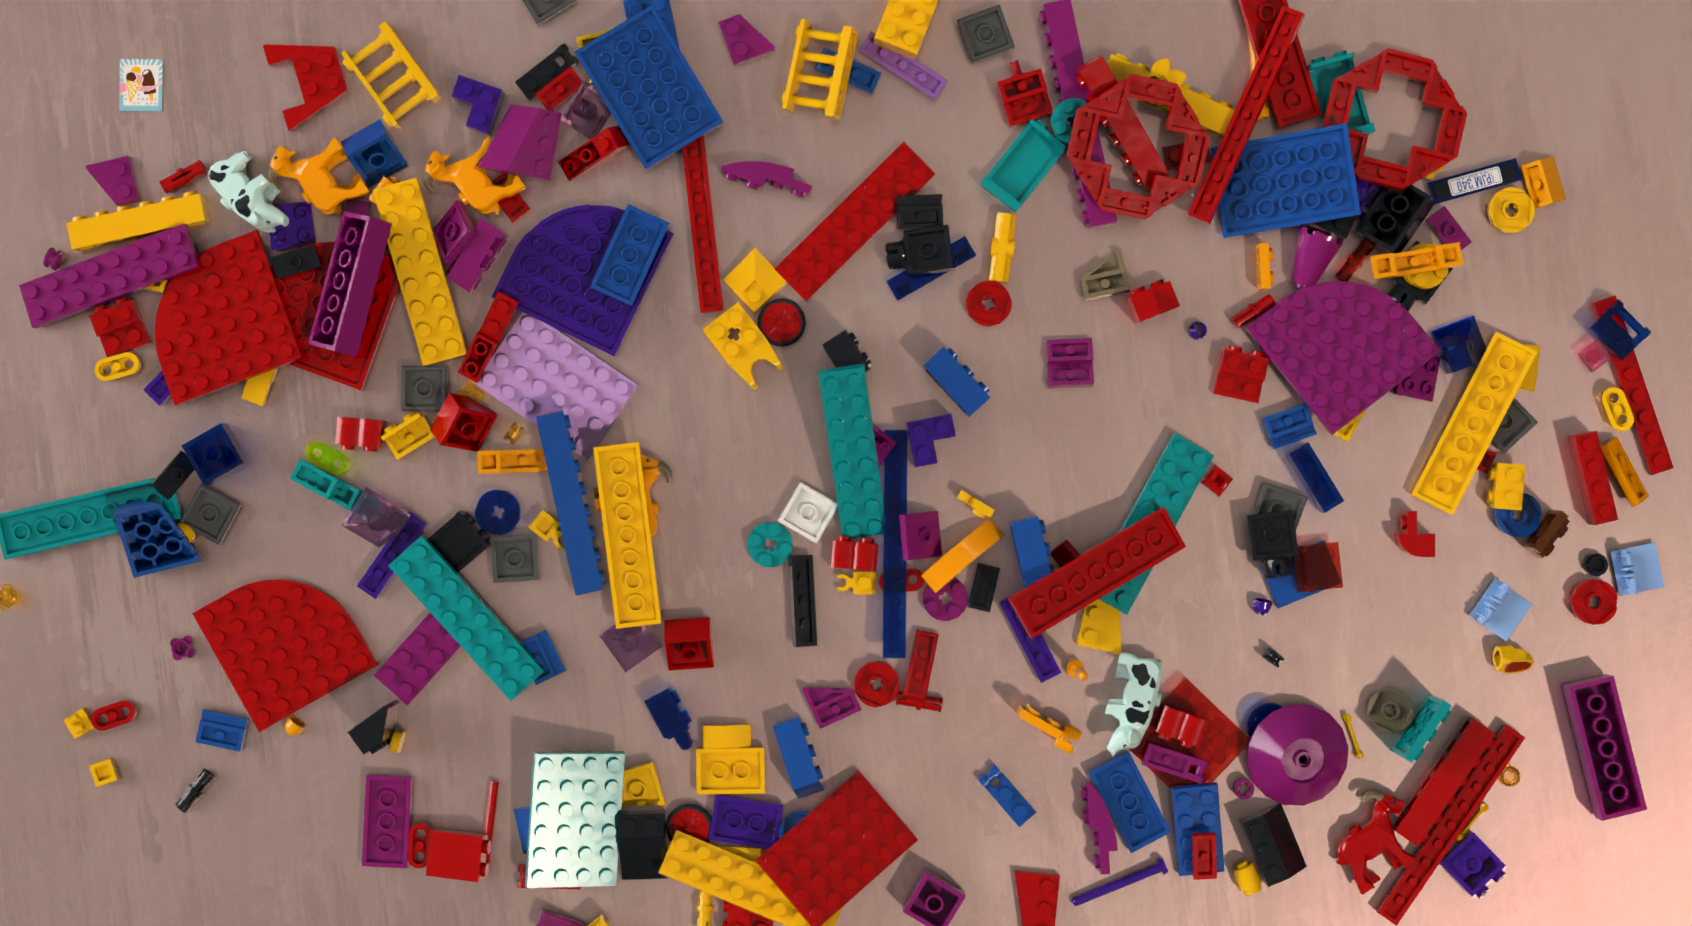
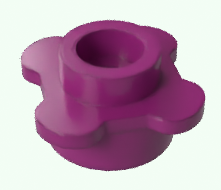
(176, 648)

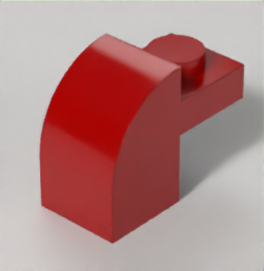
(1412, 543)

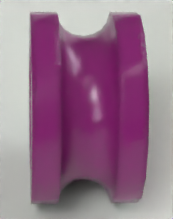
(53, 258)
(1248, 793)

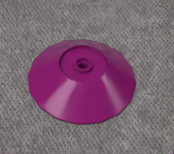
(1278, 746)

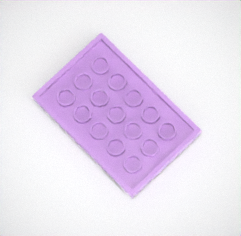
(548, 372)

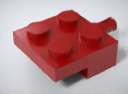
(1024, 96)

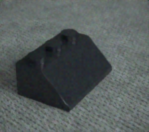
(1394, 218)
(376, 730)
(1273, 844)

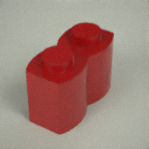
(360, 432)
(854, 555)
(1181, 726)

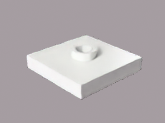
(808, 512)

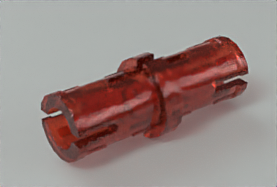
(1354, 261)

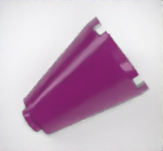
(1313, 255)

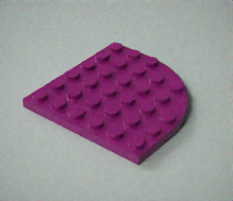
(1342, 347)

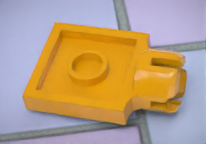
(1051, 727)

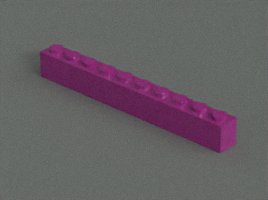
(1065, 58)

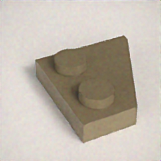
(1106, 278)

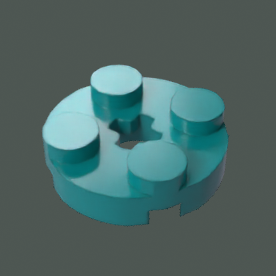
(1060, 115)
(764, 556)

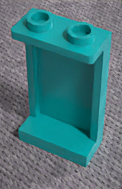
(1323, 73)
(1023, 165)

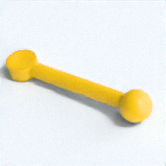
(1347, 719)
(1483, 807)

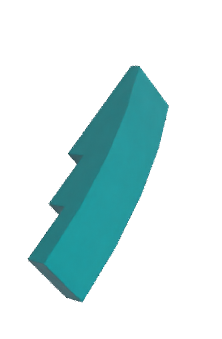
(326, 484)

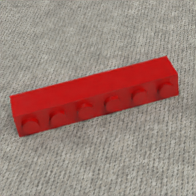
(1126, 133)
(1443, 781)

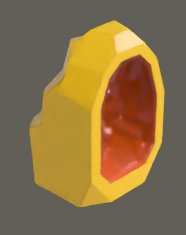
(1511, 659)

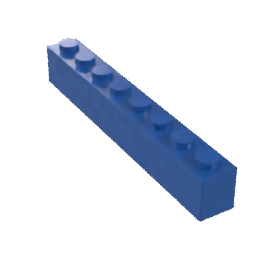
(569, 502)

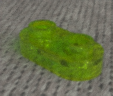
(327, 459)

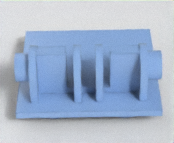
(1637, 569)
(1500, 609)

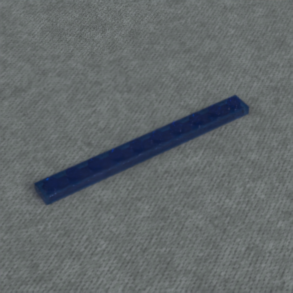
(893, 565)

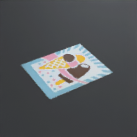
(141, 84)

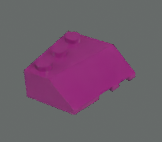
(524, 143)

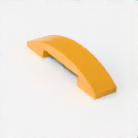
(1416, 261)
(511, 461)
(962, 555)

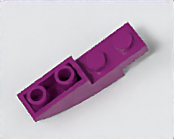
(758, 173)
(1099, 818)

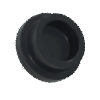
(1596, 564)

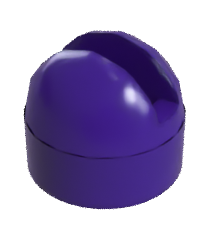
(1193, 332)
(1262, 606)

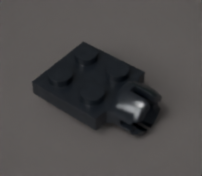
(922, 251)
(1409, 293)
(1273, 541)

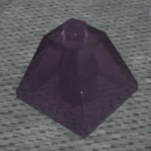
(375, 518)
(630, 644)

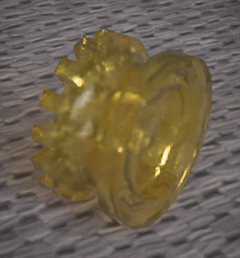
(514, 433)
(1516, 778)

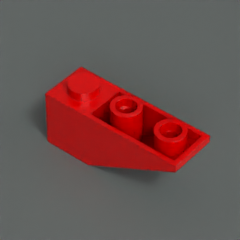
(594, 152)

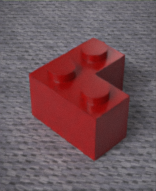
(1151, 302)

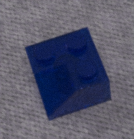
(214, 454)

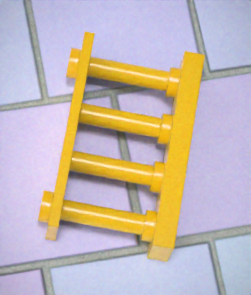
(400, 55)
(837, 83)

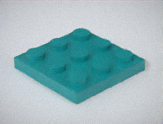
(1422, 728)

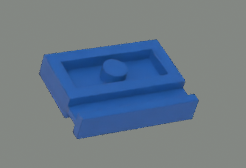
(1289, 426)
(546, 654)
(222, 730)

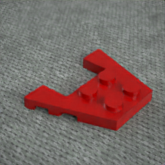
(318, 76)

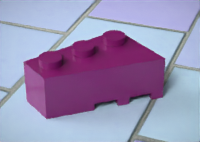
(477, 256)

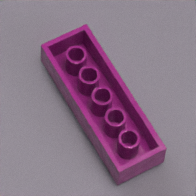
(350, 283)
(1604, 747)

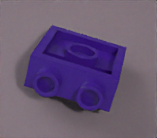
(1474, 866)

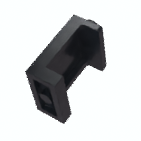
(460, 540)

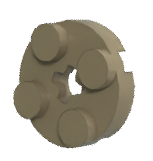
(1394, 723)

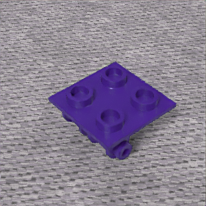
(299, 229)

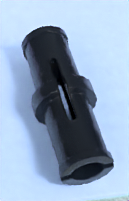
(195, 790)

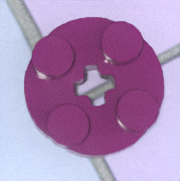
(953, 608)

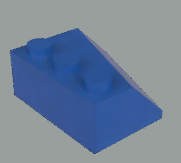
(152, 538)

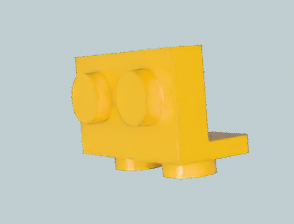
(408, 435)
(1506, 486)

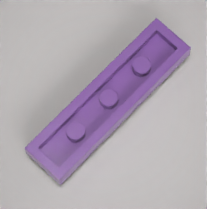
(905, 68)

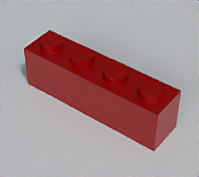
(1592, 478)

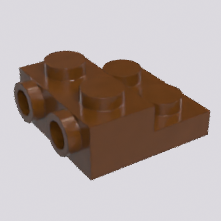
(1550, 528)

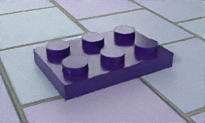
(745, 821)

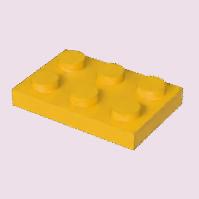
(730, 770)

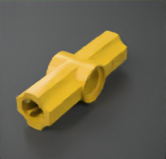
(1002, 247)

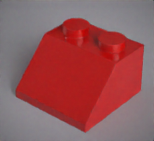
(462, 423)
(688, 643)

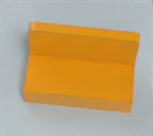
(1543, 182)

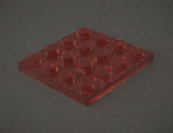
(1219, 744)

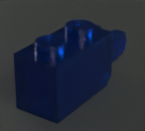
(670, 717)

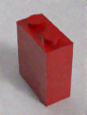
(458, 854)

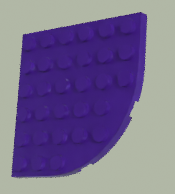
(555, 271)

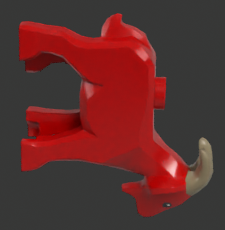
(1372, 839)

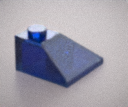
(1459, 344)

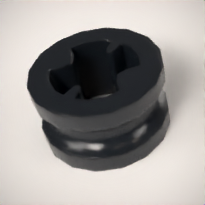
(1273, 657)

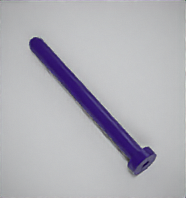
(1120, 883)

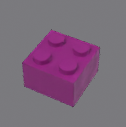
(933, 900)

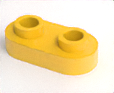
(118, 365)
(1618, 408)

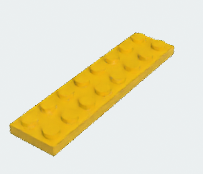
(420, 272)
(1474, 423)
(627, 535)
(729, 879)

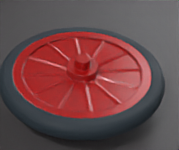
(781, 322)
(689, 820)

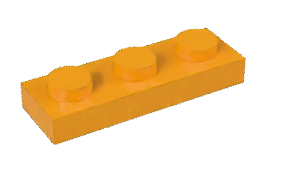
(1624, 471)

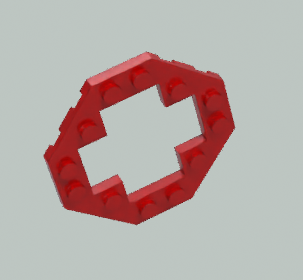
(1436, 95)
(1163, 188)

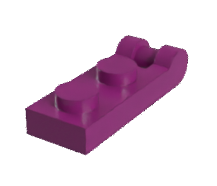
(1174, 762)

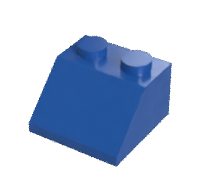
(374, 153)

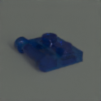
(1613, 335)

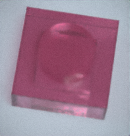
(1594, 356)

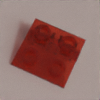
(1318, 567)

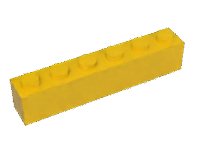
(1212, 115)
(137, 222)

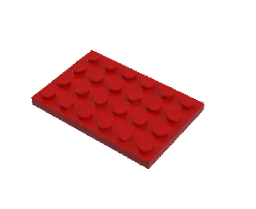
(836, 850)

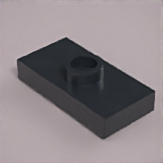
(296, 262)
(173, 475)
(983, 587)

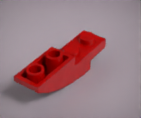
(489, 336)

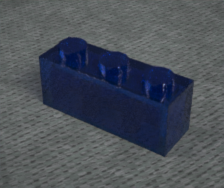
(1314, 477)

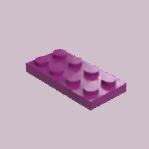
(417, 659)
(387, 821)

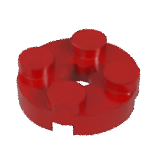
(999, 296)
(1594, 588)
(883, 695)

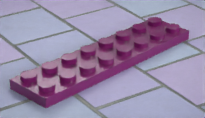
(109, 276)

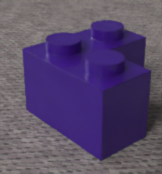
(484, 101)
(922, 437)

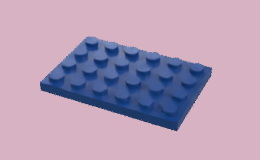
(649, 87)
(1291, 182)

